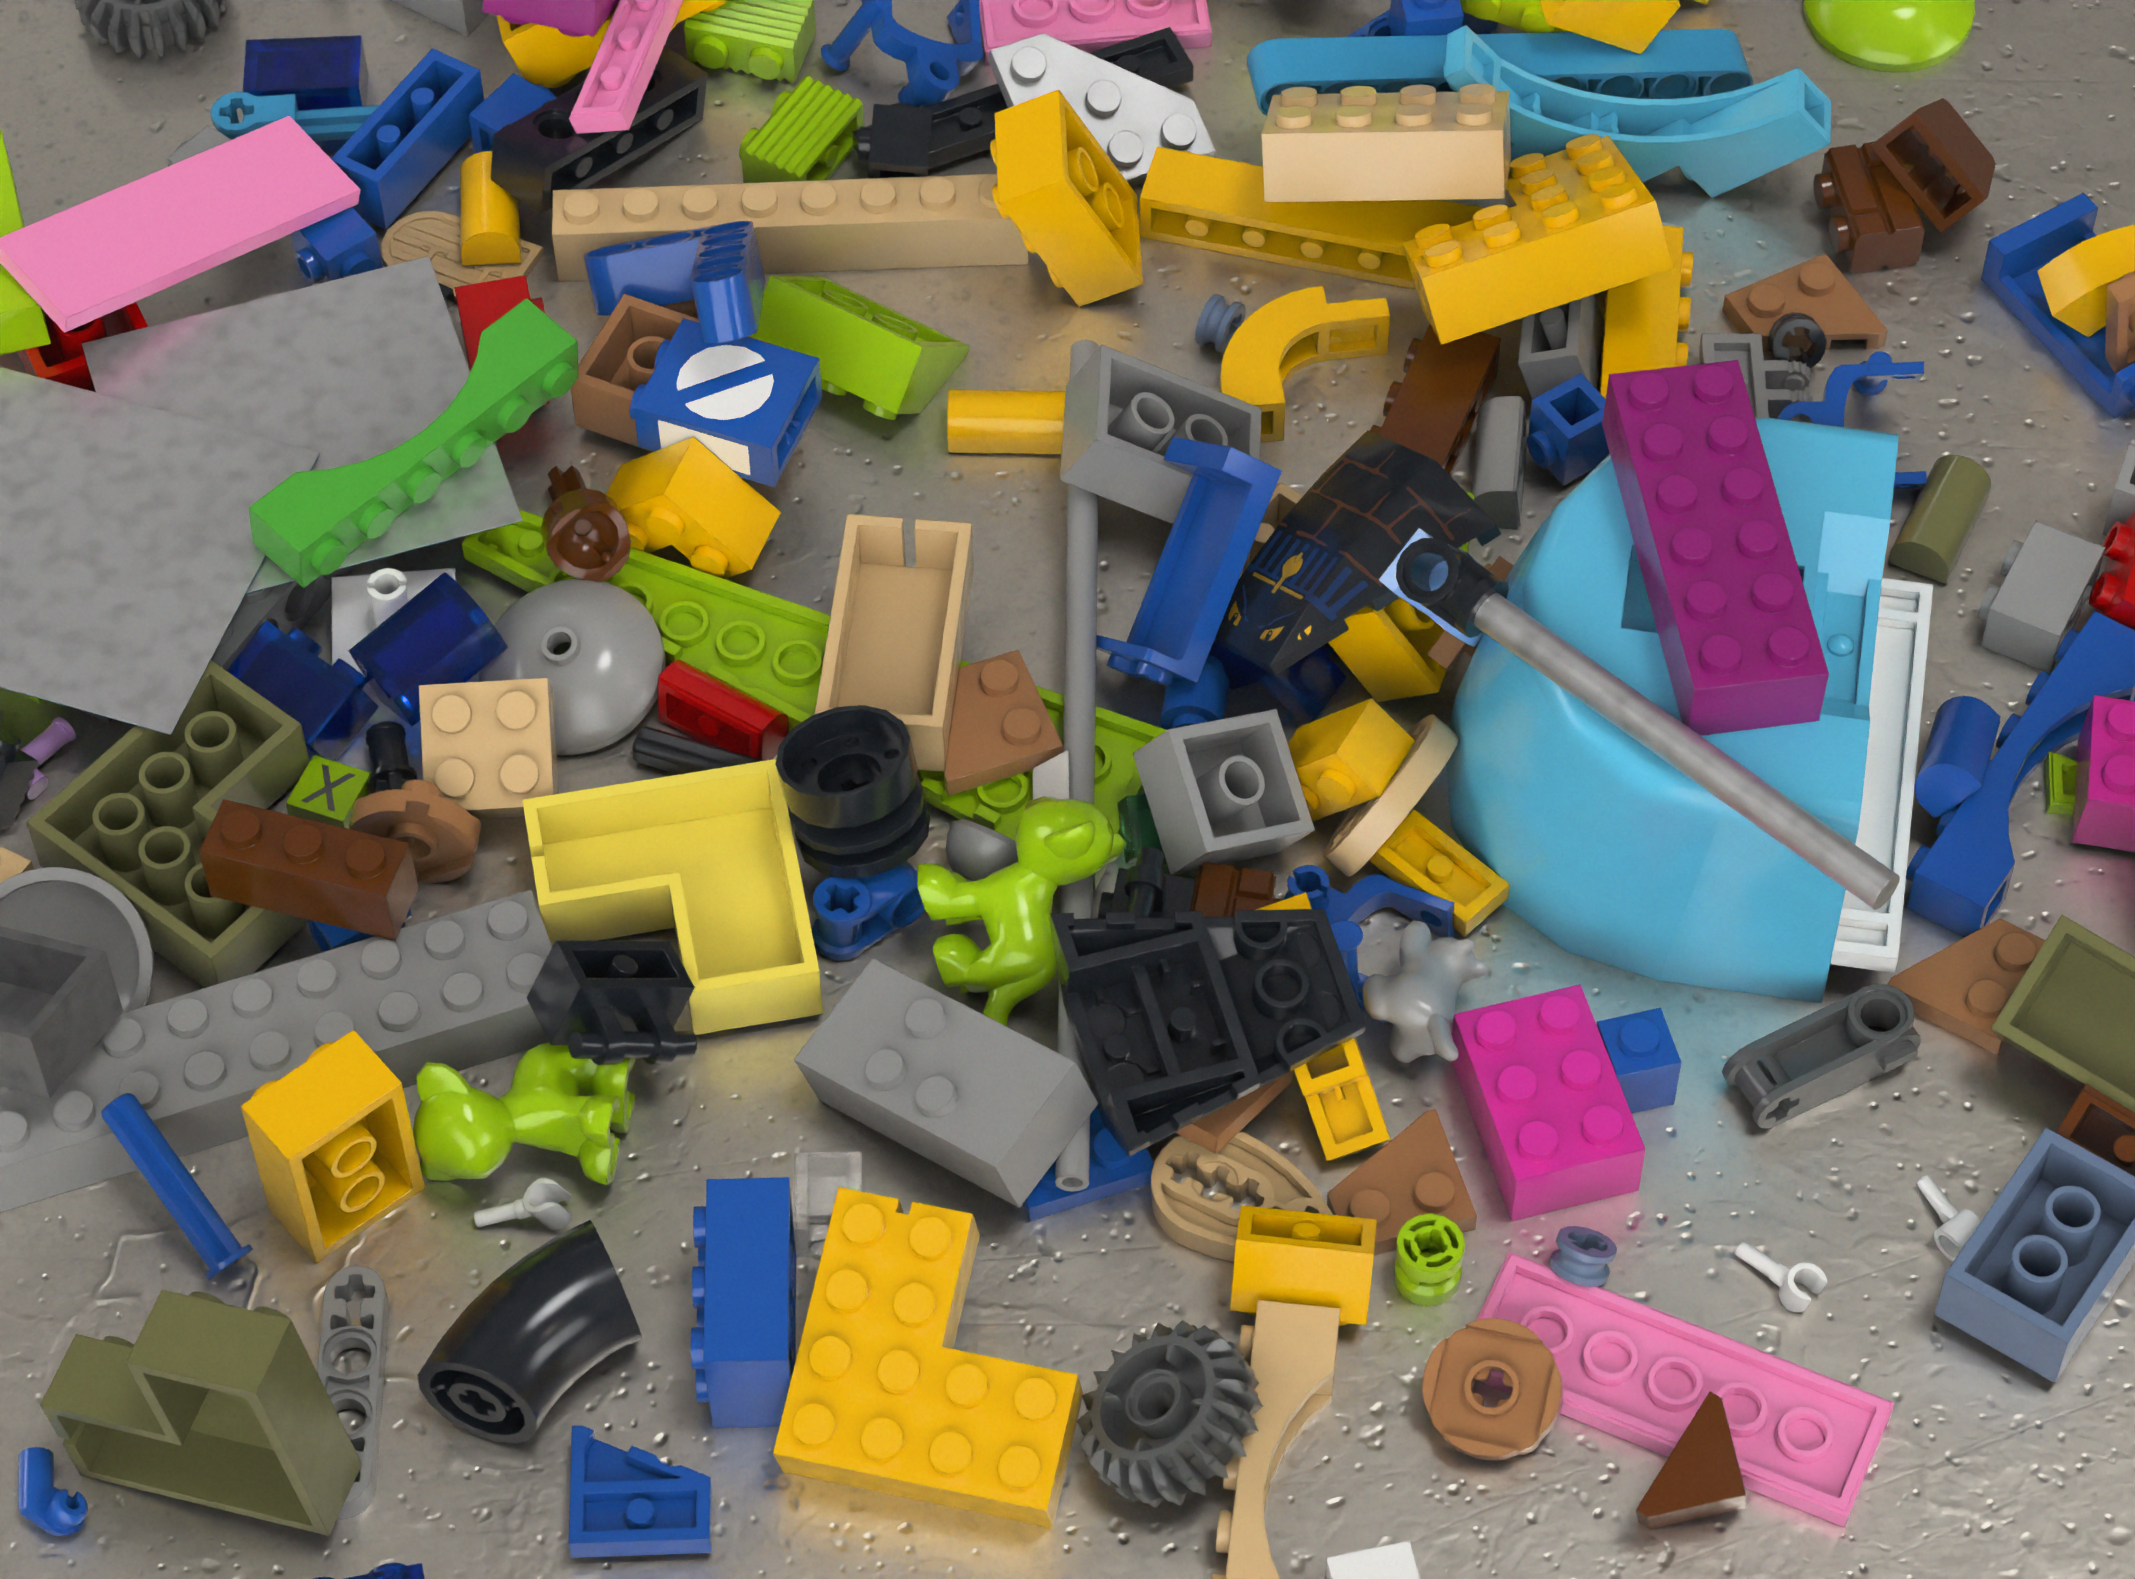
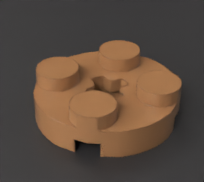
(436, 828)
(1470, 1356)

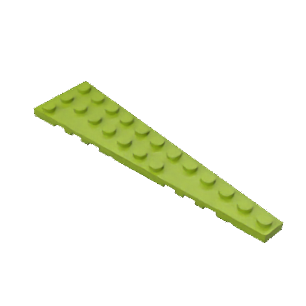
(778, 657)

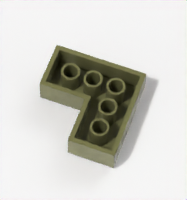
(148, 810)

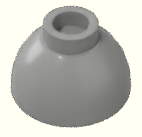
(978, 850)

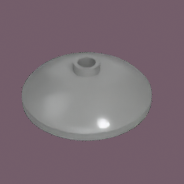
(605, 676)
(88, 913)

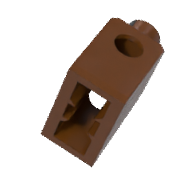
(1936, 161)

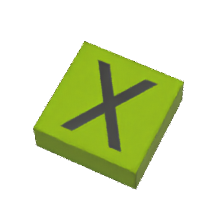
(327, 792)

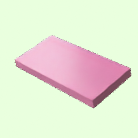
(1092, 23)

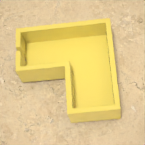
(690, 856)

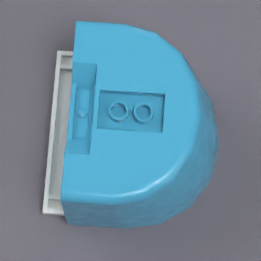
(1624, 849)

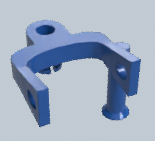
(930, 64)
(1869, 379)
(1361, 900)

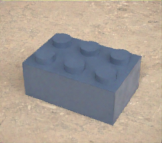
(2045, 1256)

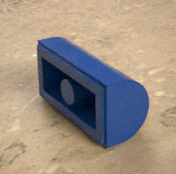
(1956, 753)

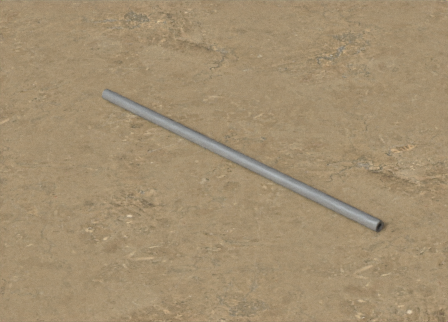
(1079, 740)

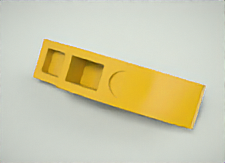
(1339, 1089)

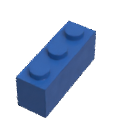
(411, 136)

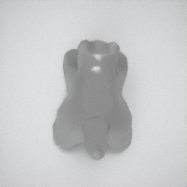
(1423, 993)

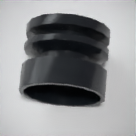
(853, 791)

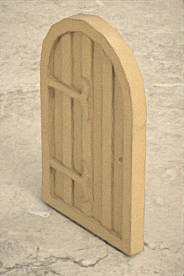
(439, 237)

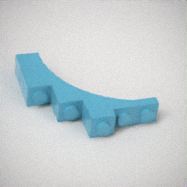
(1712, 138)

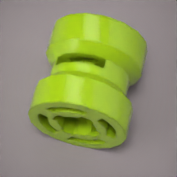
(1437, 1272)

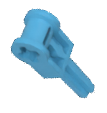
(263, 110)

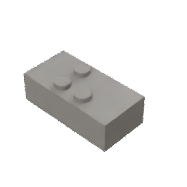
(946, 1082)

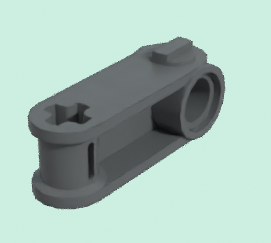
(1825, 1054)

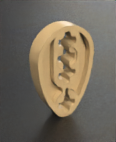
(1372, 822)
(1246, 1169)

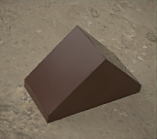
(1698, 1475)

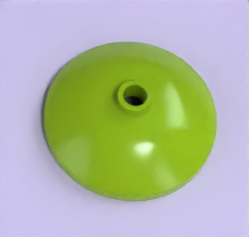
(1890, 32)

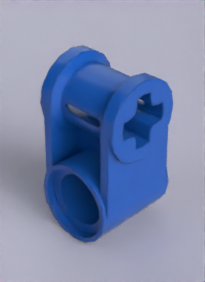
(863, 910)

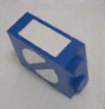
(733, 397)

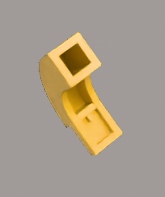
(2079, 278)
(1293, 335)

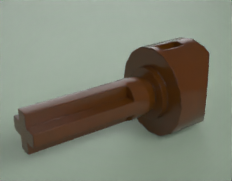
(584, 528)

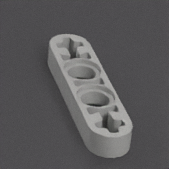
(359, 1389)

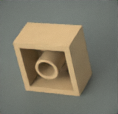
(490, 743)

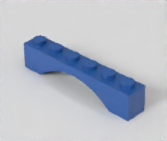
(1972, 861)

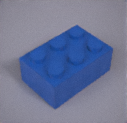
(744, 1300)

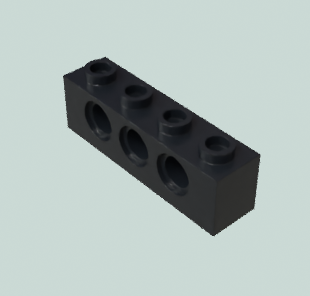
(547, 154)

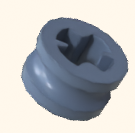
(1219, 322)
(1583, 1256)

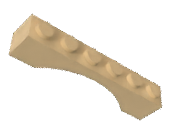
(1295, 1367)

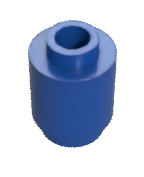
(1198, 702)

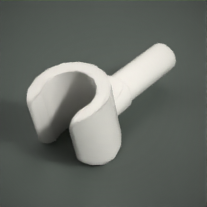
(539, 1201)
(1957, 1225)
(1785, 1278)

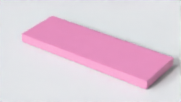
(176, 223)
(1649, 1373)

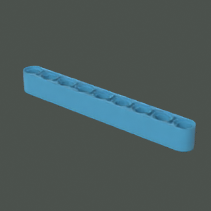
(1671, 67)

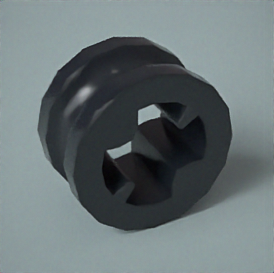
(1812, 331)

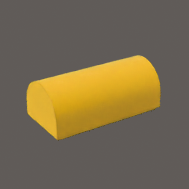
(487, 216)
(1005, 421)

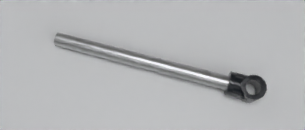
(1477, 602)

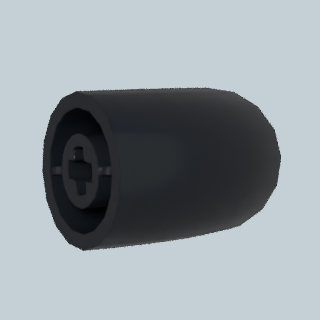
(530, 1338)

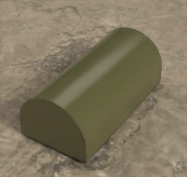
(1942, 518)

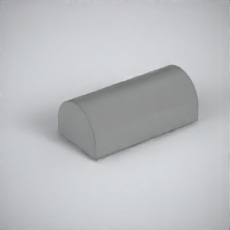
(1500, 460)

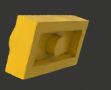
(1434, 863)

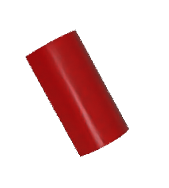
(718, 712)

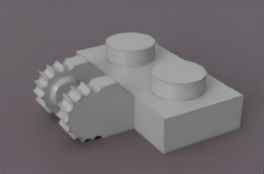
(1768, 382)

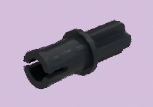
(388, 757)

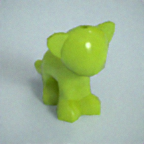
(1055, 847)
(549, 1106)

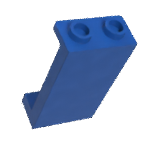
(2013, 277)
(1197, 563)

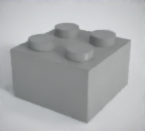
(1223, 791)

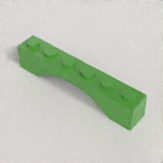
(326, 514)

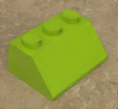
(859, 343)

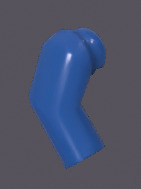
(41, 1501)

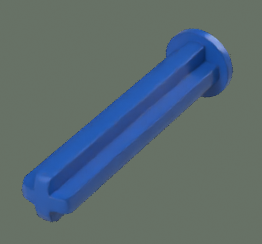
(173, 1184)

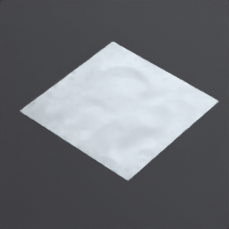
(325, 370)
(122, 546)

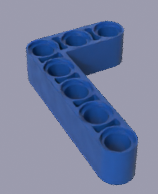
(708, 265)

